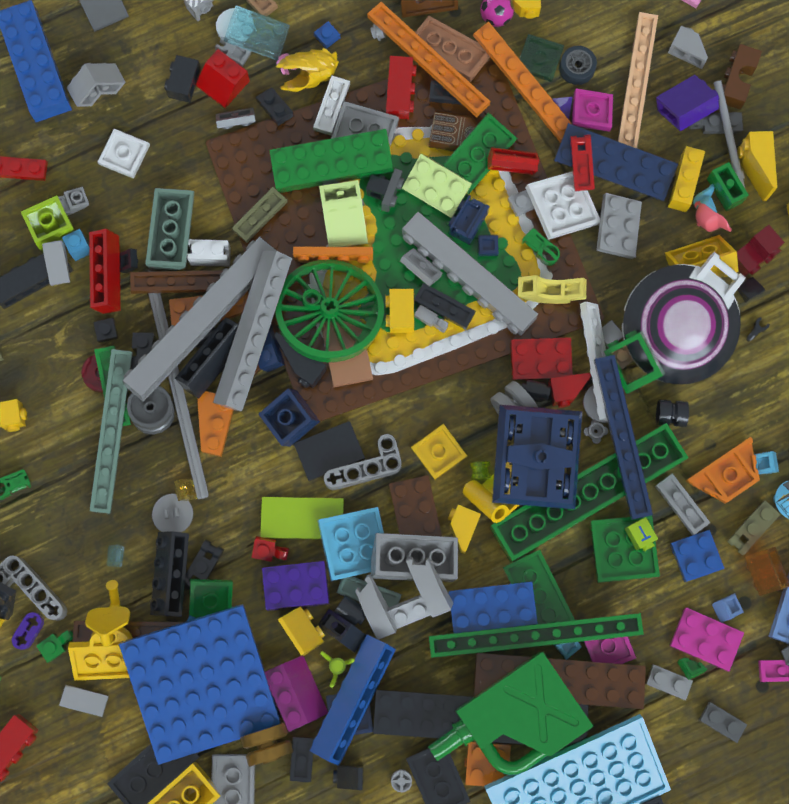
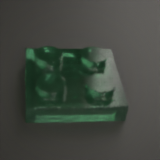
(541, 57)

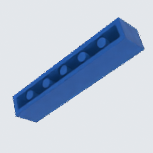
(352, 700)

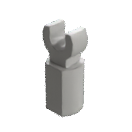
(430, 318)

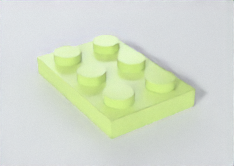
(436, 185)

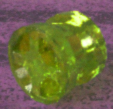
(480, 470)

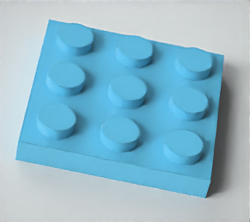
(350, 542)

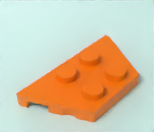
(729, 473)

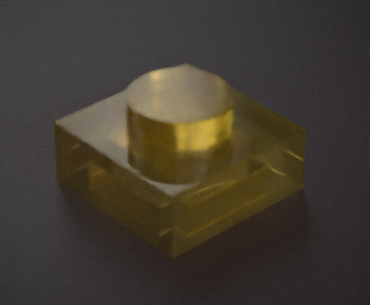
(185, 490)

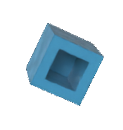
(77, 244)

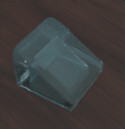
(115, 556)

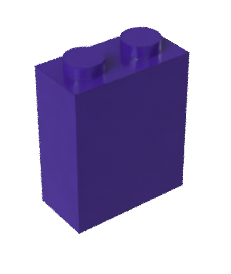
(687, 102)

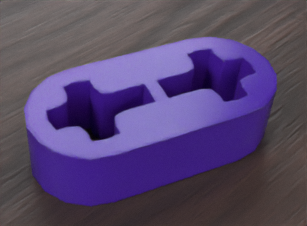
(31, 634)

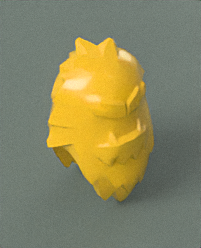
(314, 68)

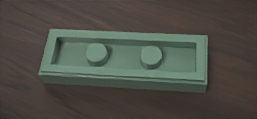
(350, 584)

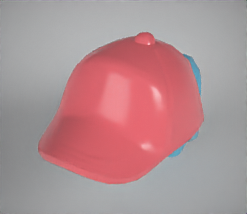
(706, 212)

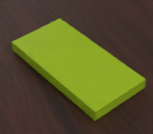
(296, 516)

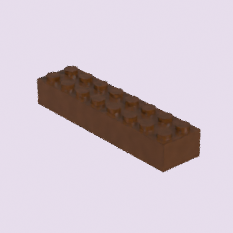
(587, 681)

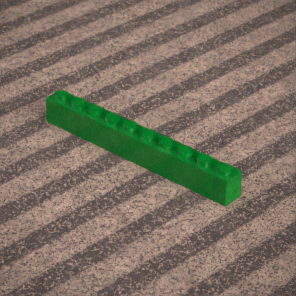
(536, 635)

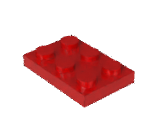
(541, 358)

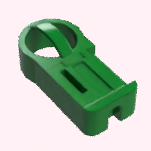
(539, 244)
(14, 483)

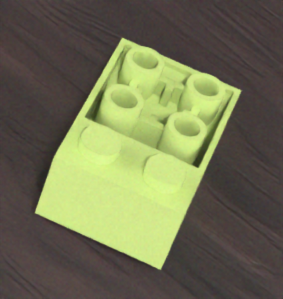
(343, 214)

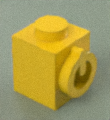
(12, 415)

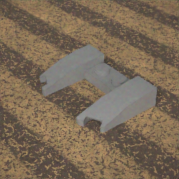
(386, 620)

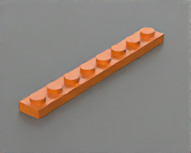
(429, 59)
(522, 80)

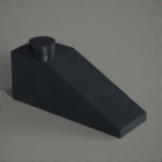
(305, 369)

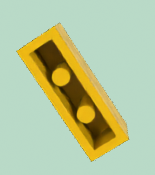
(686, 179)

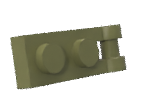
(754, 527)

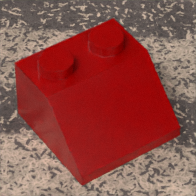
(222, 78)

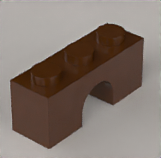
(743, 61)

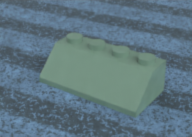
(169, 229)

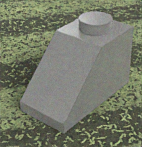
(689, 47)

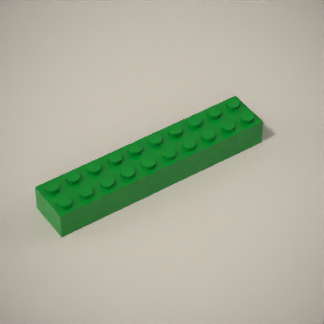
(596, 489)

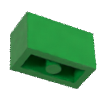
(727, 186)

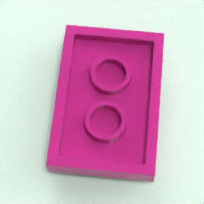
(706, 639)

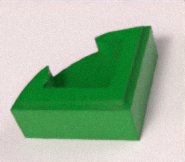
(691, 668)

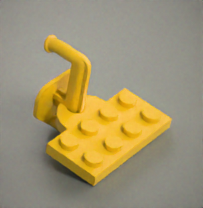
(102, 654)

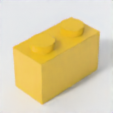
(401, 310)

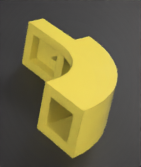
(551, 291)

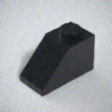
(342, 630)
(349, 777)

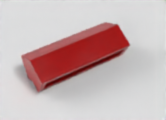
(513, 161)

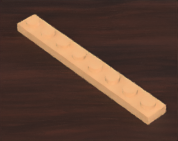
(637, 79)

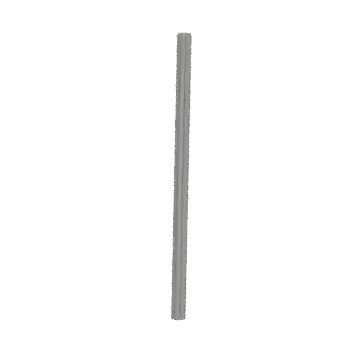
(180, 405)

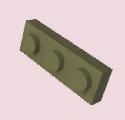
(259, 215)

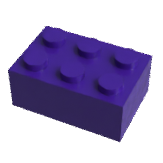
(295, 585)

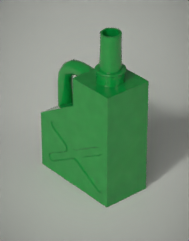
(524, 705)

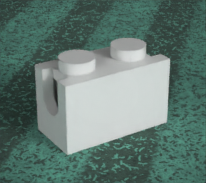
(209, 253)

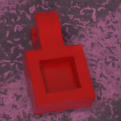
(265, 550)

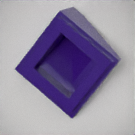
(564, 104)

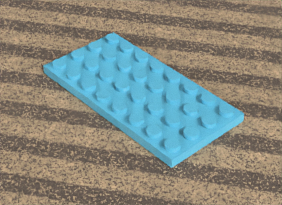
(602, 769)

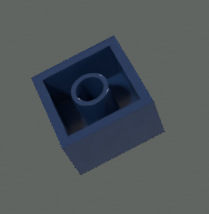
(289, 417)

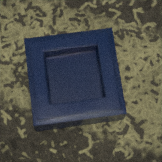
(488, 245)

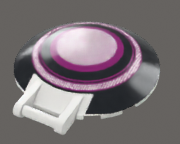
(686, 320)

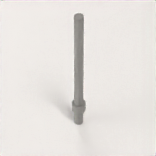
(728, 131)

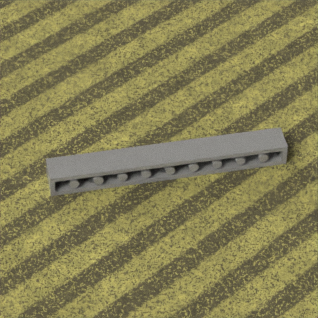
(195, 323)

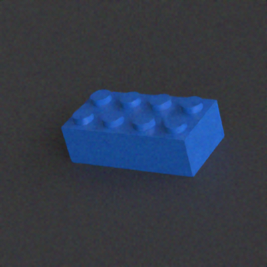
(493, 607)

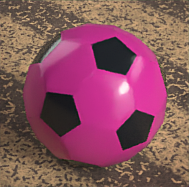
(497, 12)

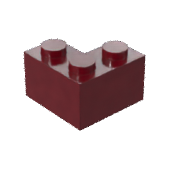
(760, 249)

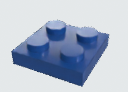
(697, 556)

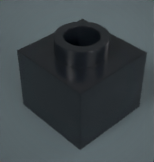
(377, 186)

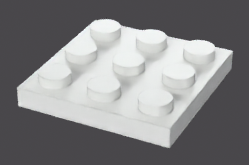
(560, 207)

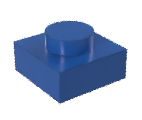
(327, 35)

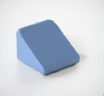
(727, 608)

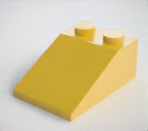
(758, 162)

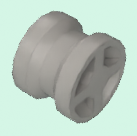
(401, 785)

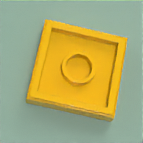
(438, 451)

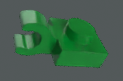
(54, 645)

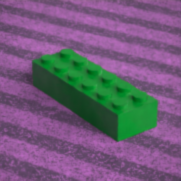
(331, 161)

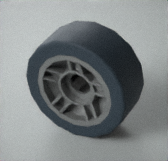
(583, 57)

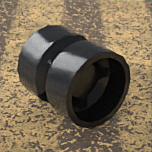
(674, 413)

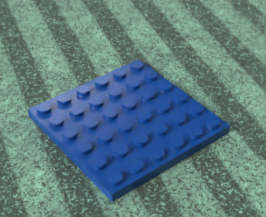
(200, 684)

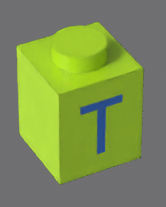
(641, 534)

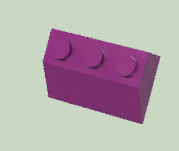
(296, 693)

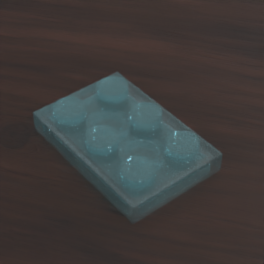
(256, 33)

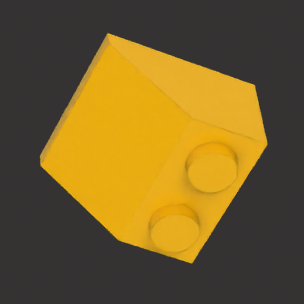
(301, 630)

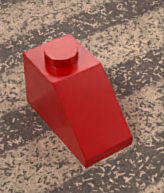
(566, 388)

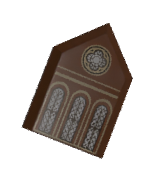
(450, 130)

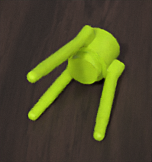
(336, 666)

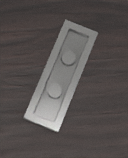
(682, 504)

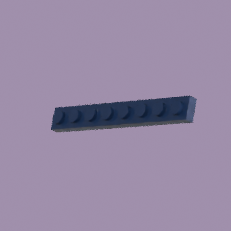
(623, 437)

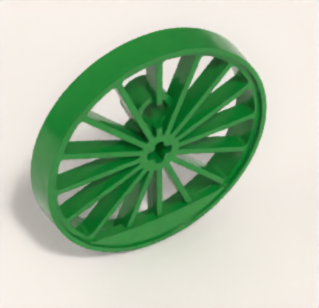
(338, 312)

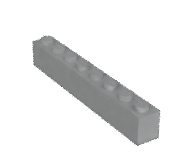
(469, 274)
(252, 330)

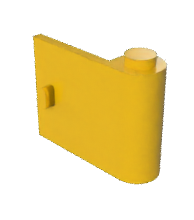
(482, 495)

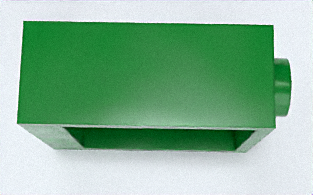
(645, 379)

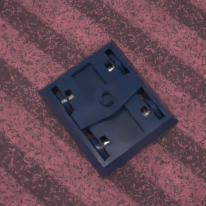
(537, 457)

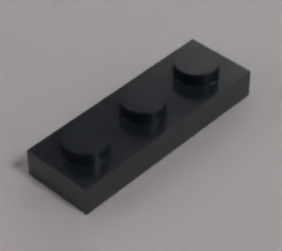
(444, 306)

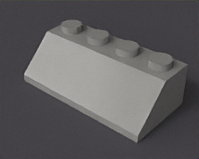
(392, 550)

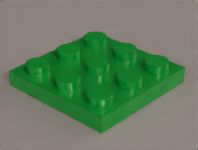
(616, 555)

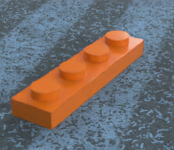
(345, 254)

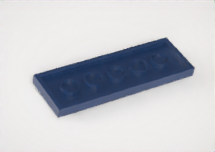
(621, 163)

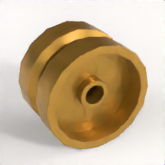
(267, 745)

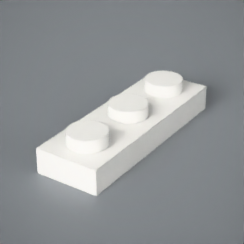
(331, 105)

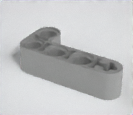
(361, 467)
(33, 590)

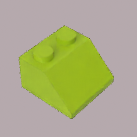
(47, 222)

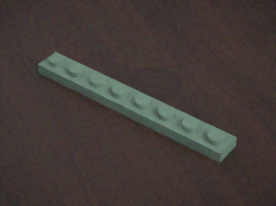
(110, 432)

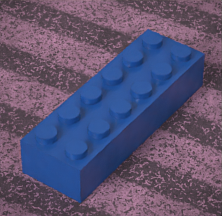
(33, 61)

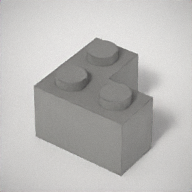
(93, 81)

